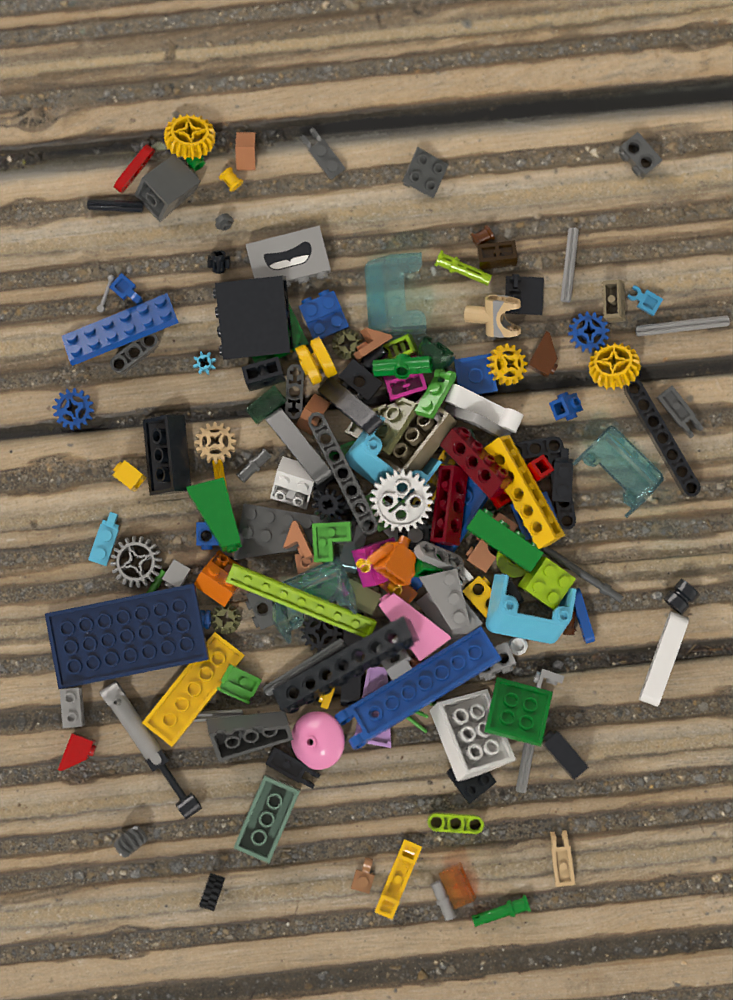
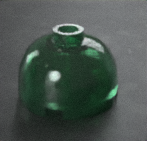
(440, 355)

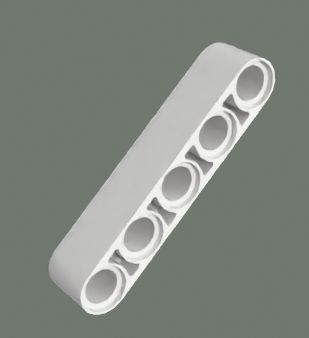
(664, 658)

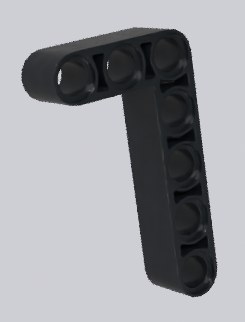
(543, 444)

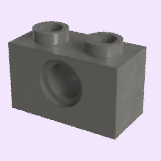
(260, 620)

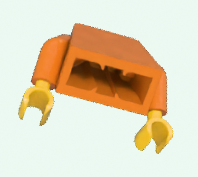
(393, 562)

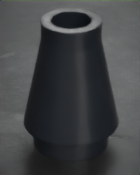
(377, 354)

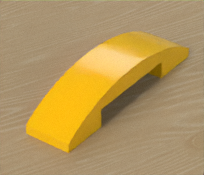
(397, 879)

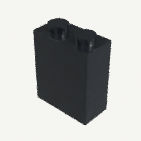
(564, 754)

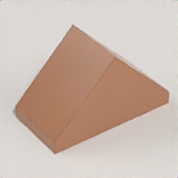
(245, 151)
(315, 404)

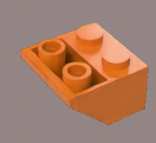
(213, 579)

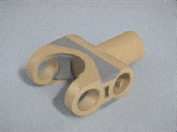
(494, 315)

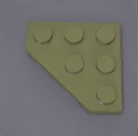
(397, 419)

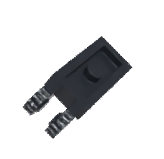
(290, 767)

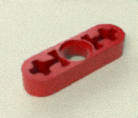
(134, 168)

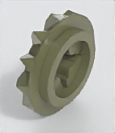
(338, 339)
(229, 627)

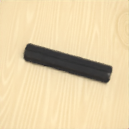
(115, 205)

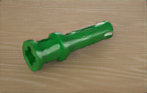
(510, 909)

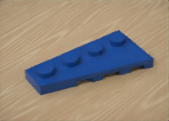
(474, 500)

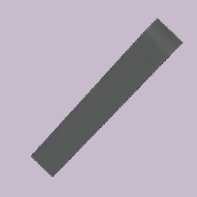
(335, 466)

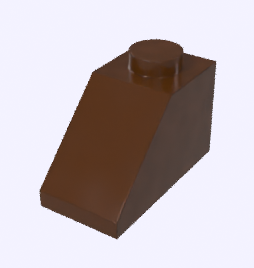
(544, 357)

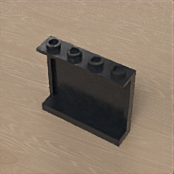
(253, 317)

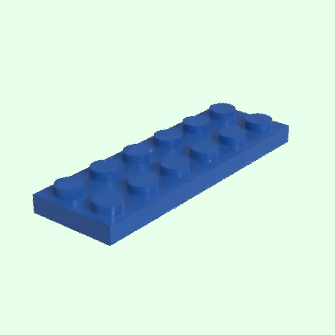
(119, 329)

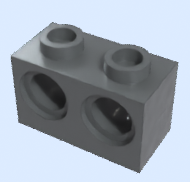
(645, 152)

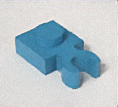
(648, 301)

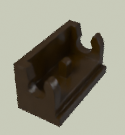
(497, 255)

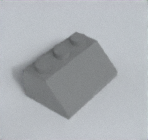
(433, 613)

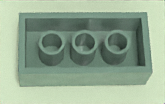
(267, 818)

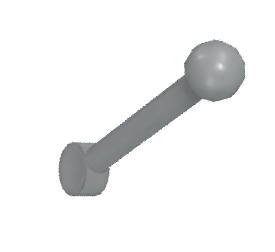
(100, 308)

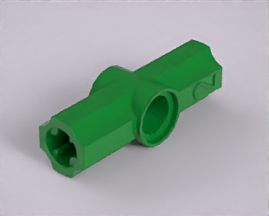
(402, 366)

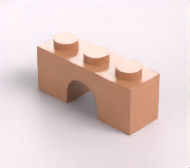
(480, 555)

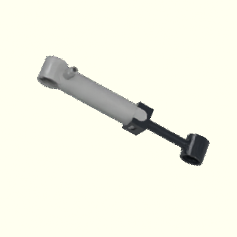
(147, 744)

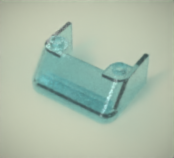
(624, 465)
(324, 581)

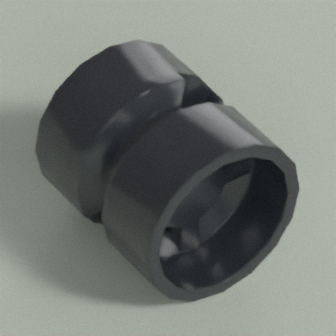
(683, 594)

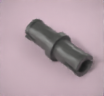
(253, 465)

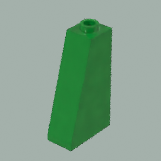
(215, 509)

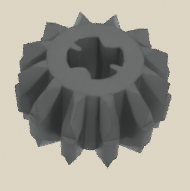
(130, 841)

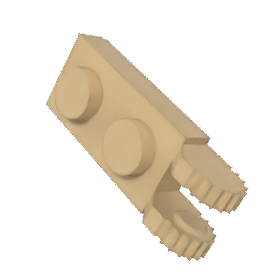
(562, 861)

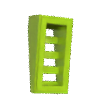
(409, 338)

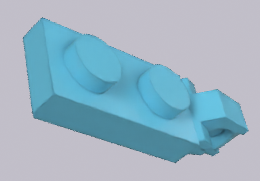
(105, 540)

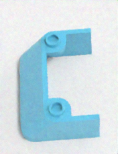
(364, 460)
(504, 619)

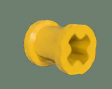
(231, 179)

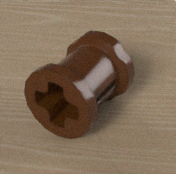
(483, 236)

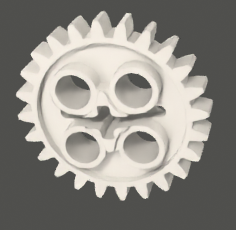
(413, 512)

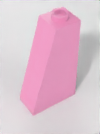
(429, 634)

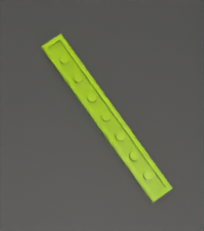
(300, 601)

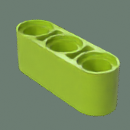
(463, 828)

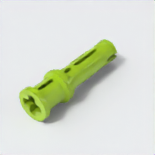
(454, 265)

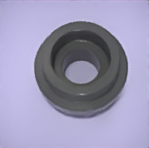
(224, 222)

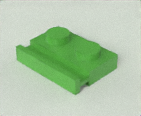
(239, 684)

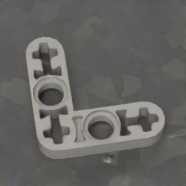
(477, 420)

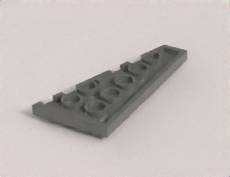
(266, 529)

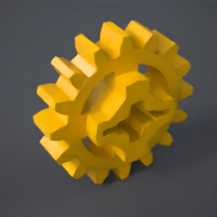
(503, 364)

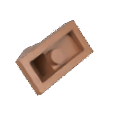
(372, 340)
(297, 536)

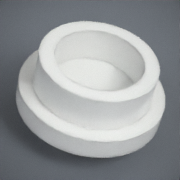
(518, 645)

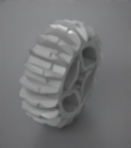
(151, 555)

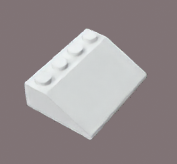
(462, 733)

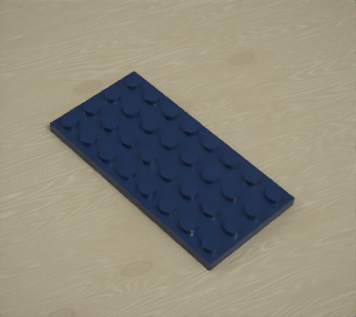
(127, 636)

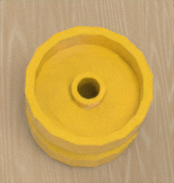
(313, 362)

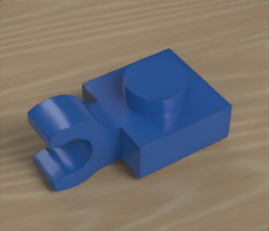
(124, 288)

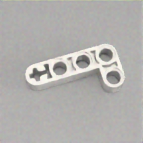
(468, 400)

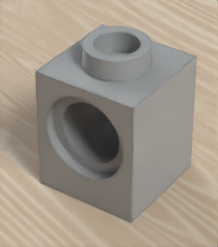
(176, 574)

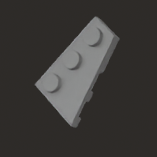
(448, 597)

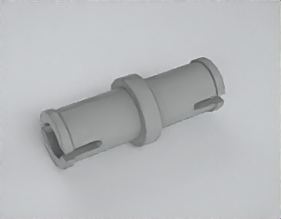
(443, 900)

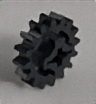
(310, 630)

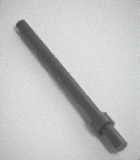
(604, 588)

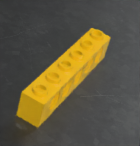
(531, 496)

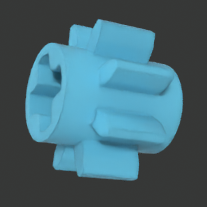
(202, 358)

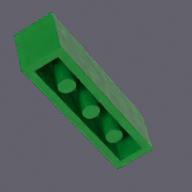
(504, 540)

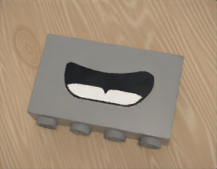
(293, 255)

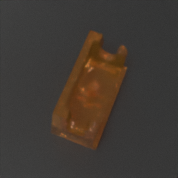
(457, 885)

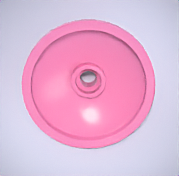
(327, 739)

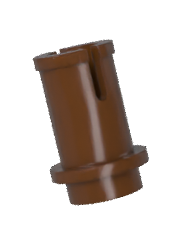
(570, 629)

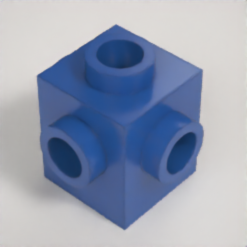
(566, 406)

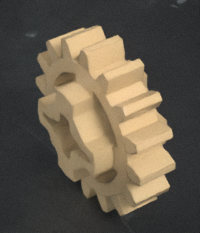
(214, 448)

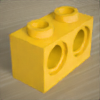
(129, 475)
(479, 601)

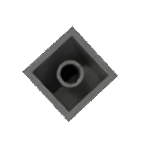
(167, 187)

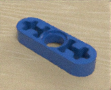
(583, 618)

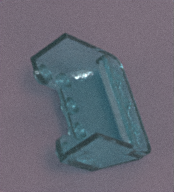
(387, 295)

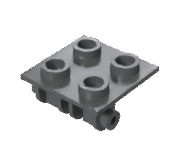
(425, 173)

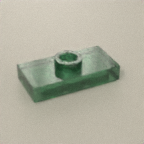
(266, 404)

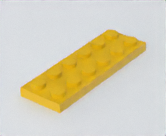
(192, 691)

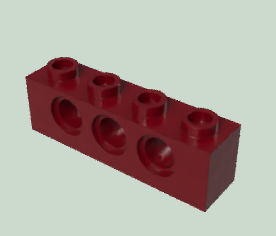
(466, 459)
(449, 505)

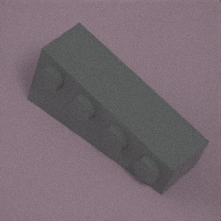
(247, 733)

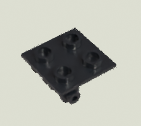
(528, 291)
(474, 786)

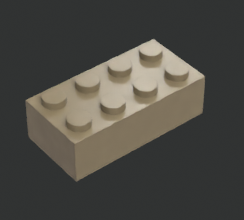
(419, 441)

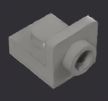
(552, 678)

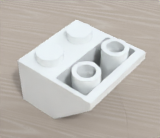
(292, 484)

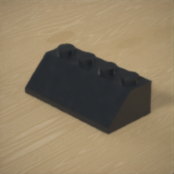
(166, 454)

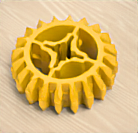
(189, 136)
(604, 361)

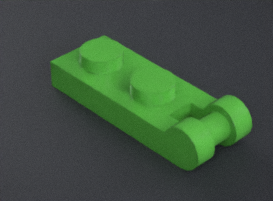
(435, 393)

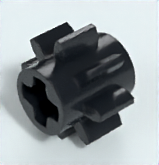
(218, 261)

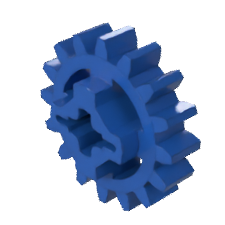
(579, 333)
(82, 406)

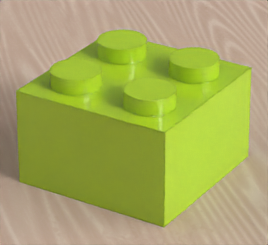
(547, 583)

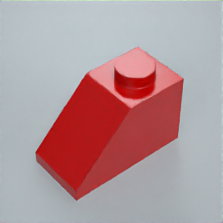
(77, 750)

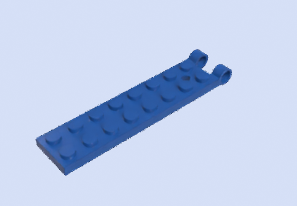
(420, 686)

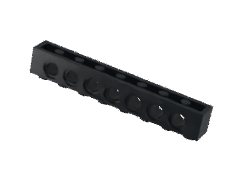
(286, 692)

